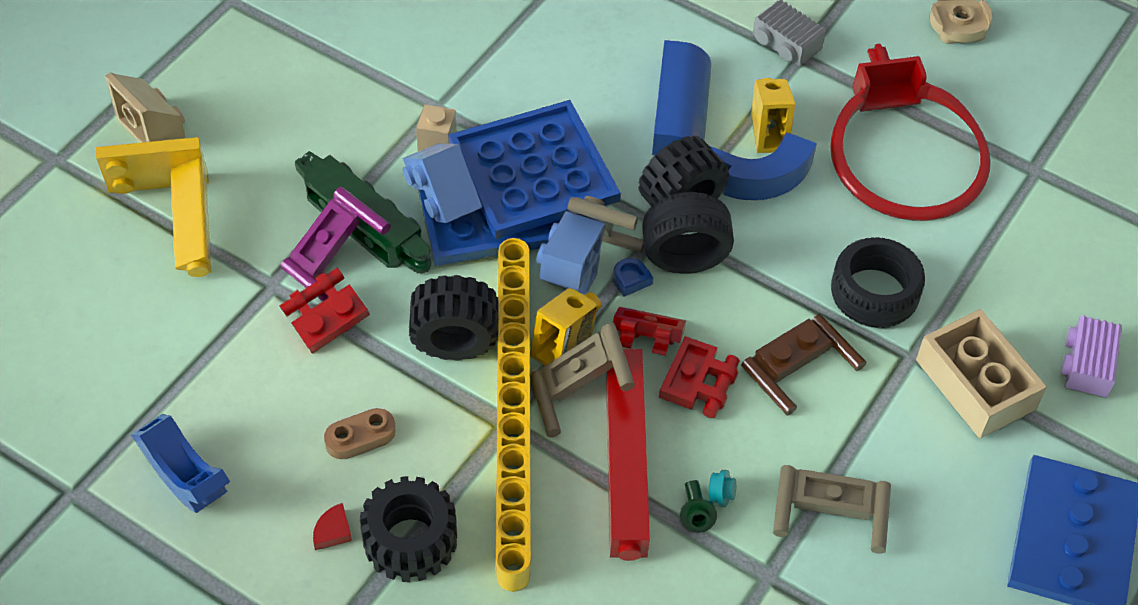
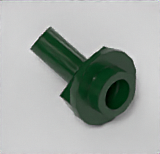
(697, 514)

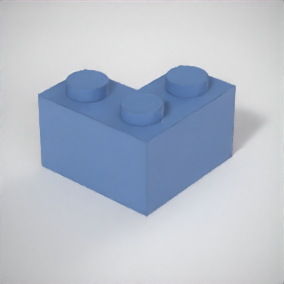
(445, 179)
(572, 252)

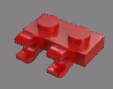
(662, 328)

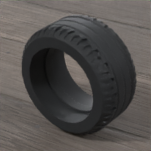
(686, 214)
(884, 256)

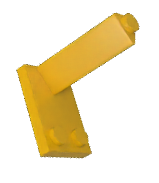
(165, 165)

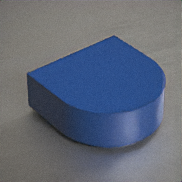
(631, 276)

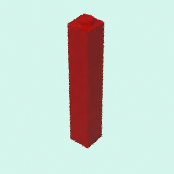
(627, 463)

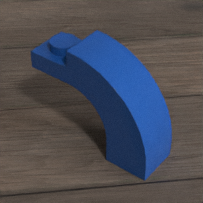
(769, 175)
(179, 465)

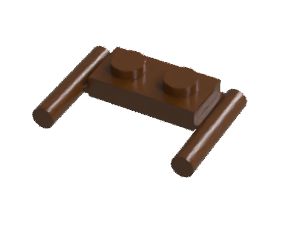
(792, 352)

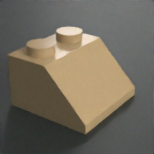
(144, 109)

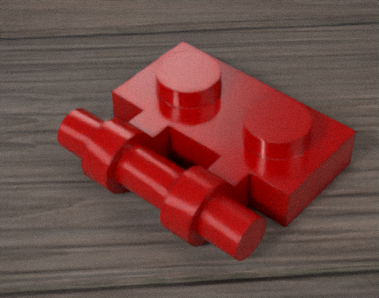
(330, 317)
(689, 371)

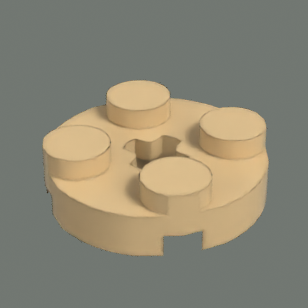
(954, 29)

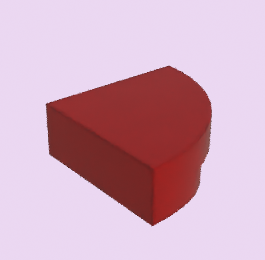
(331, 528)

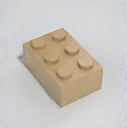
(980, 373)

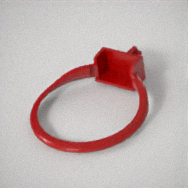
(897, 84)

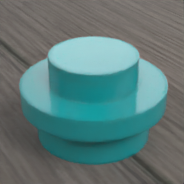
(722, 488)

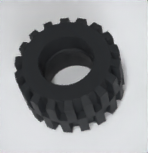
(682, 168)
(454, 317)
(409, 502)

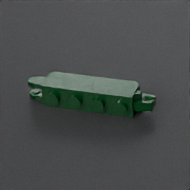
(403, 240)

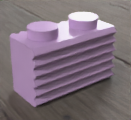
(1092, 356)

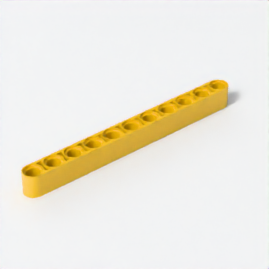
(510, 483)

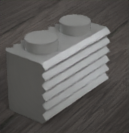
(789, 32)

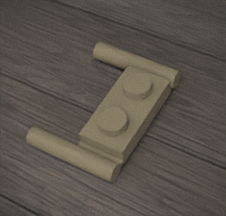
(595, 209)
(577, 369)
(833, 496)

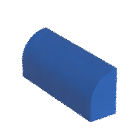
(681, 94)

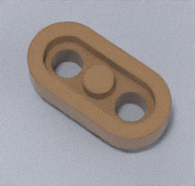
(360, 432)

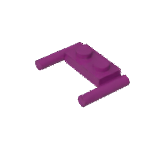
(328, 236)

